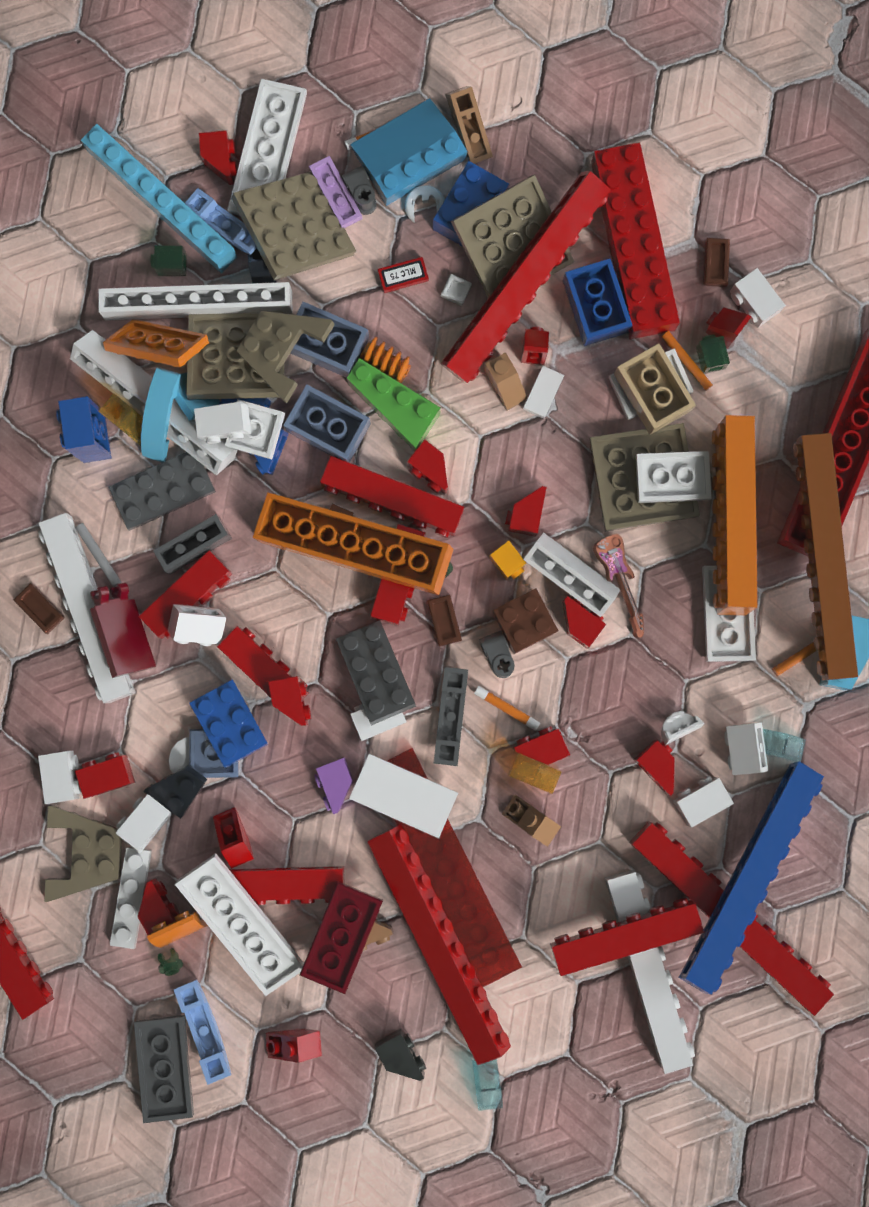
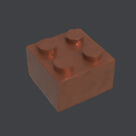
(525, 621)

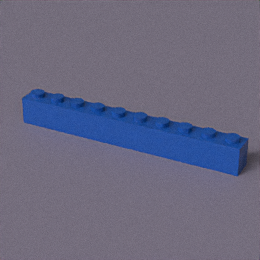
(751, 878)

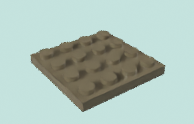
(293, 225)
(501, 229)
(218, 367)
(617, 479)

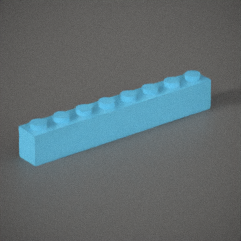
(159, 198)

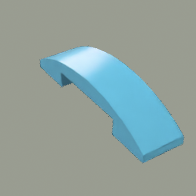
(157, 414)

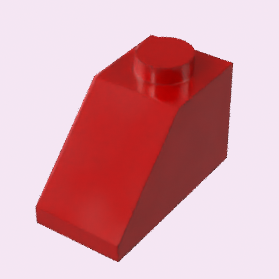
(727, 324)
(535, 346)
(527, 513)
(658, 765)
(232, 838)

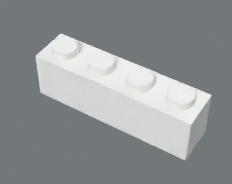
(572, 574)

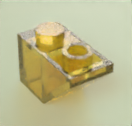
(123, 417)

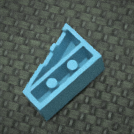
(861, 640)

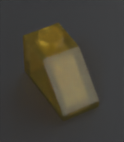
(534, 773)

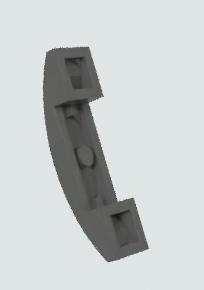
(451, 716)

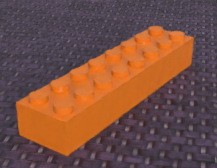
(735, 516)
(353, 543)

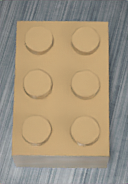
(654, 389)

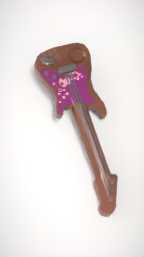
(611, 555)

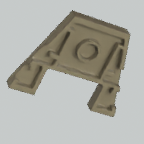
(272, 341)
(94, 854)

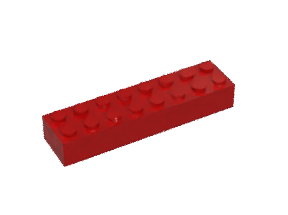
(636, 241)

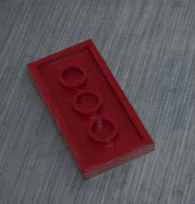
(341, 937)

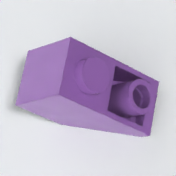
(336, 782)

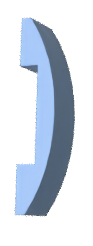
(221, 221)
(204, 1031)

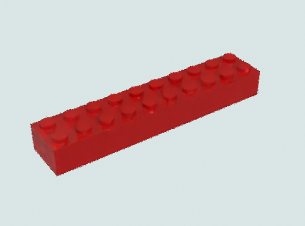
(850, 445)

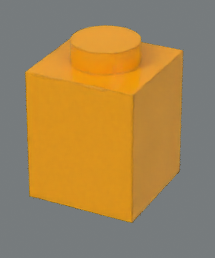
(508, 561)

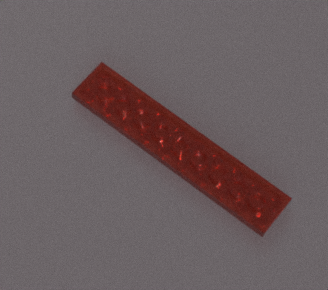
(461, 893)

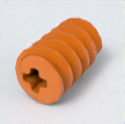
(386, 360)

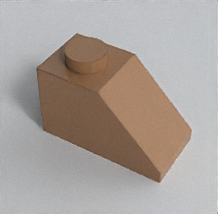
(505, 381)

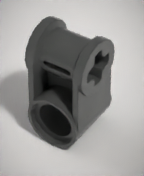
(360, 189)
(497, 650)

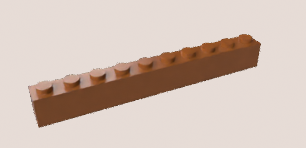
(826, 557)

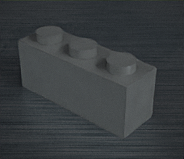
(192, 544)

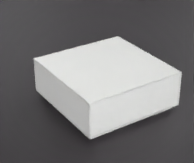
(456, 289)

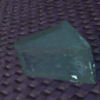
(783, 745)
(487, 1085)

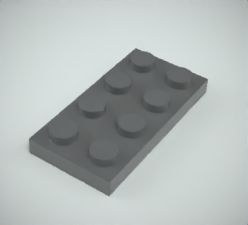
(161, 490)
(376, 673)
(163, 1069)

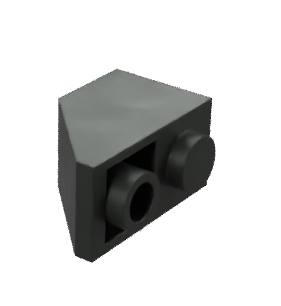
(398, 1056)

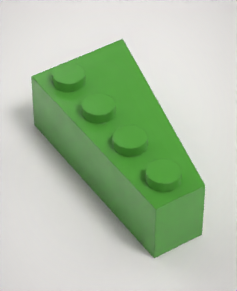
(396, 404)

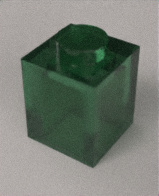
(169, 260)
(712, 354)

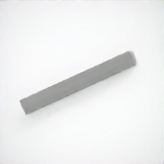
(98, 554)

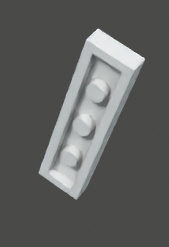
(129, 898)

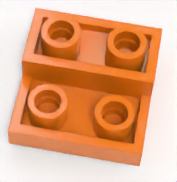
(182, 927)

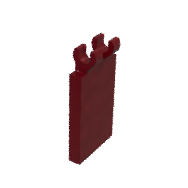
(121, 631)

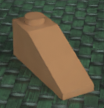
(469, 123)

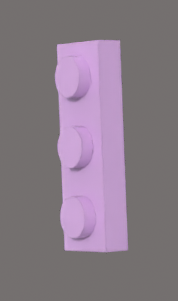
(336, 192)

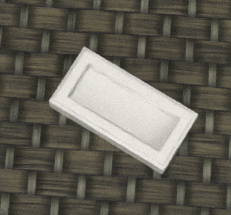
(543, 392)

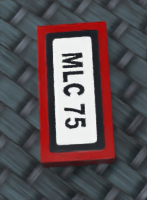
(403, 275)

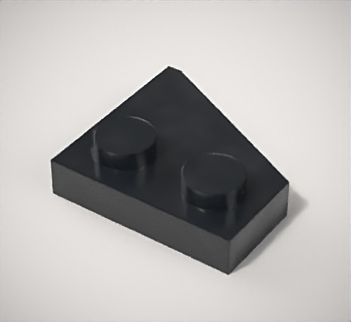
(177, 790)

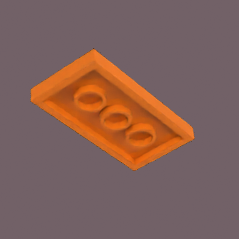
(156, 343)

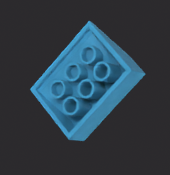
(409, 151)

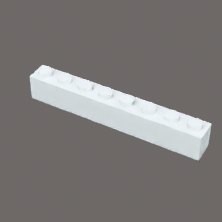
(196, 299)
(132, 386)
(77, 582)
(652, 979)

